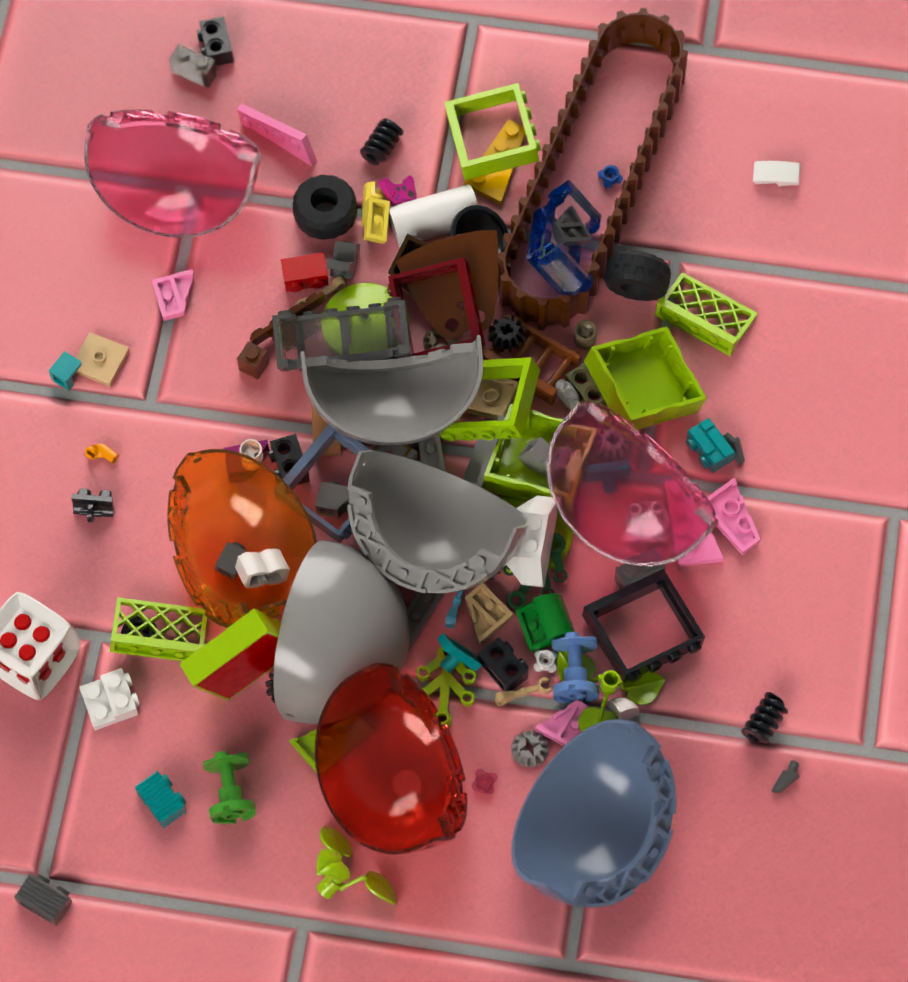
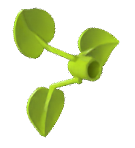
(640, 692)
(336, 872)

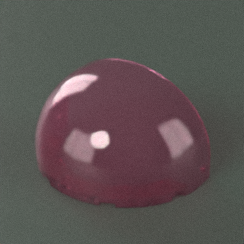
(170, 170)
(624, 490)

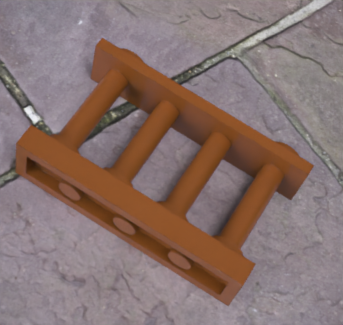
(543, 390)

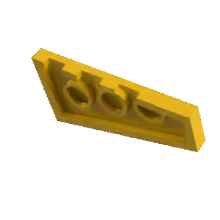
(495, 184)

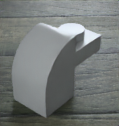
(535, 456)

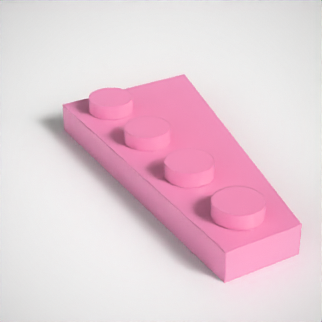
(279, 133)

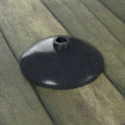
(478, 219)

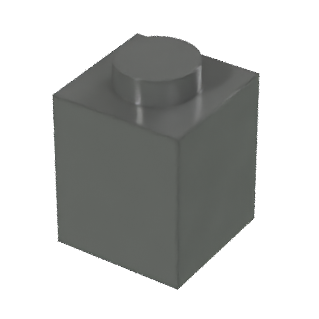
(226, 562)

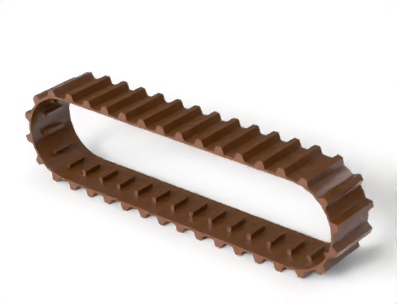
(623, 30)

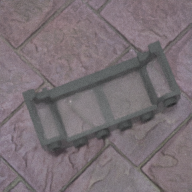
(343, 335)

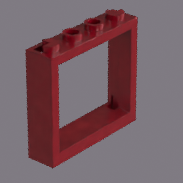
(458, 265)

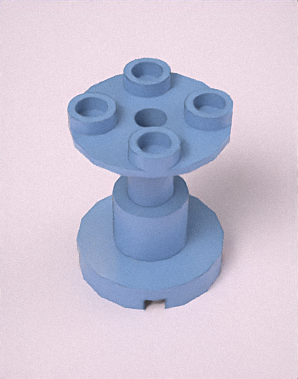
(575, 676)

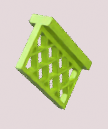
(697, 324)
(151, 645)

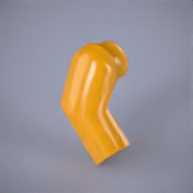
(101, 451)

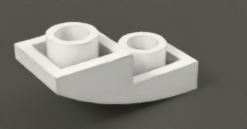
(777, 172)

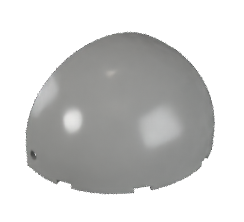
(395, 398)
(429, 524)
(333, 625)

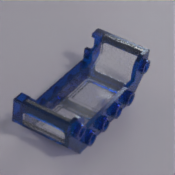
(551, 259)

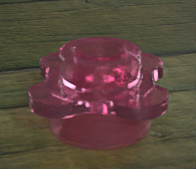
(488, 787)

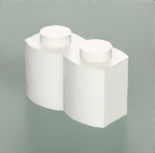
(262, 568)

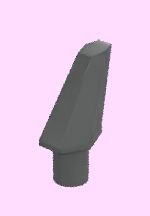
(736, 445)
(787, 777)

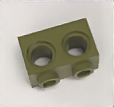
(587, 389)

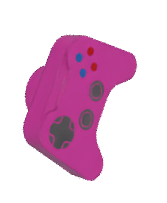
(398, 192)

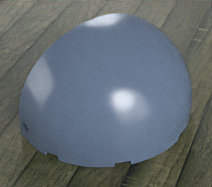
(597, 817)

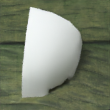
(623, 708)

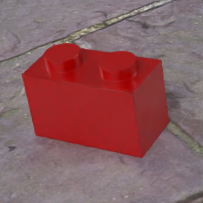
(304, 272)

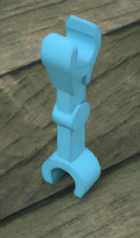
(452, 614)

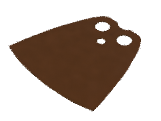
(441, 295)

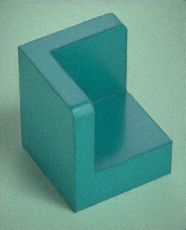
(64, 369)

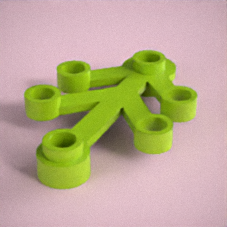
(445, 682)

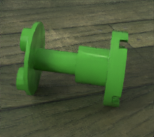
(230, 796)

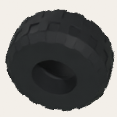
(320, 190)
(637, 275)

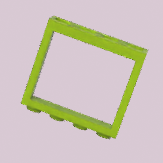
(502, 160)
(505, 429)

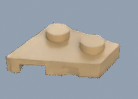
(486, 612)

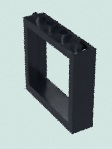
(628, 594)

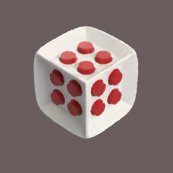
(34, 646)

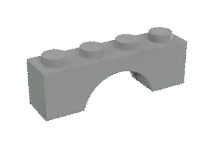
(332, 499)

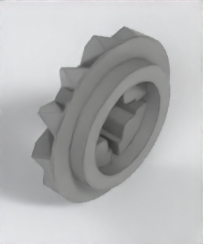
(567, 394)
(525, 757)

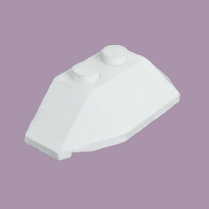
(533, 555)

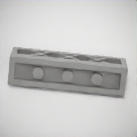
(480, 459)

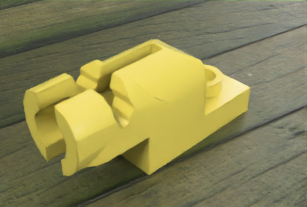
(374, 214)

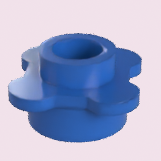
(610, 170)

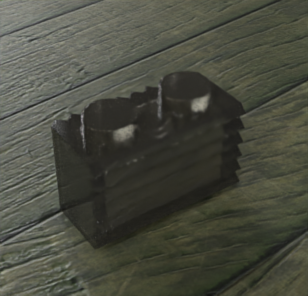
(193, 66)

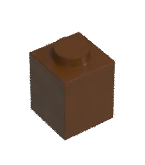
(253, 360)

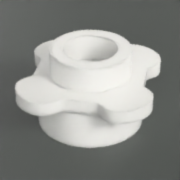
(542, 655)

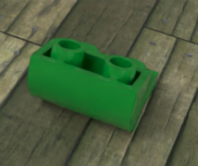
(544, 621)

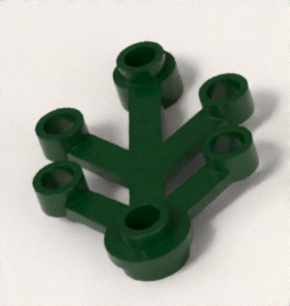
(558, 564)

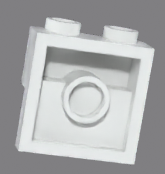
(110, 699)

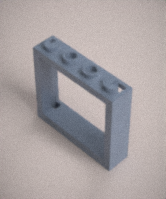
(306, 462)

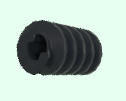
(381, 141)
(764, 718)

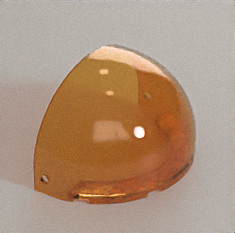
(233, 499)

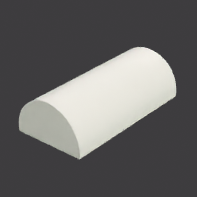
(429, 215)

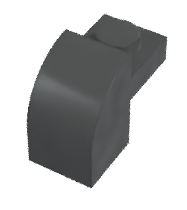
(344, 259)

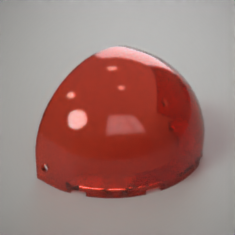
(389, 763)

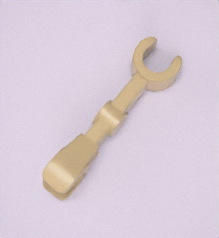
(336, 285)
(504, 697)

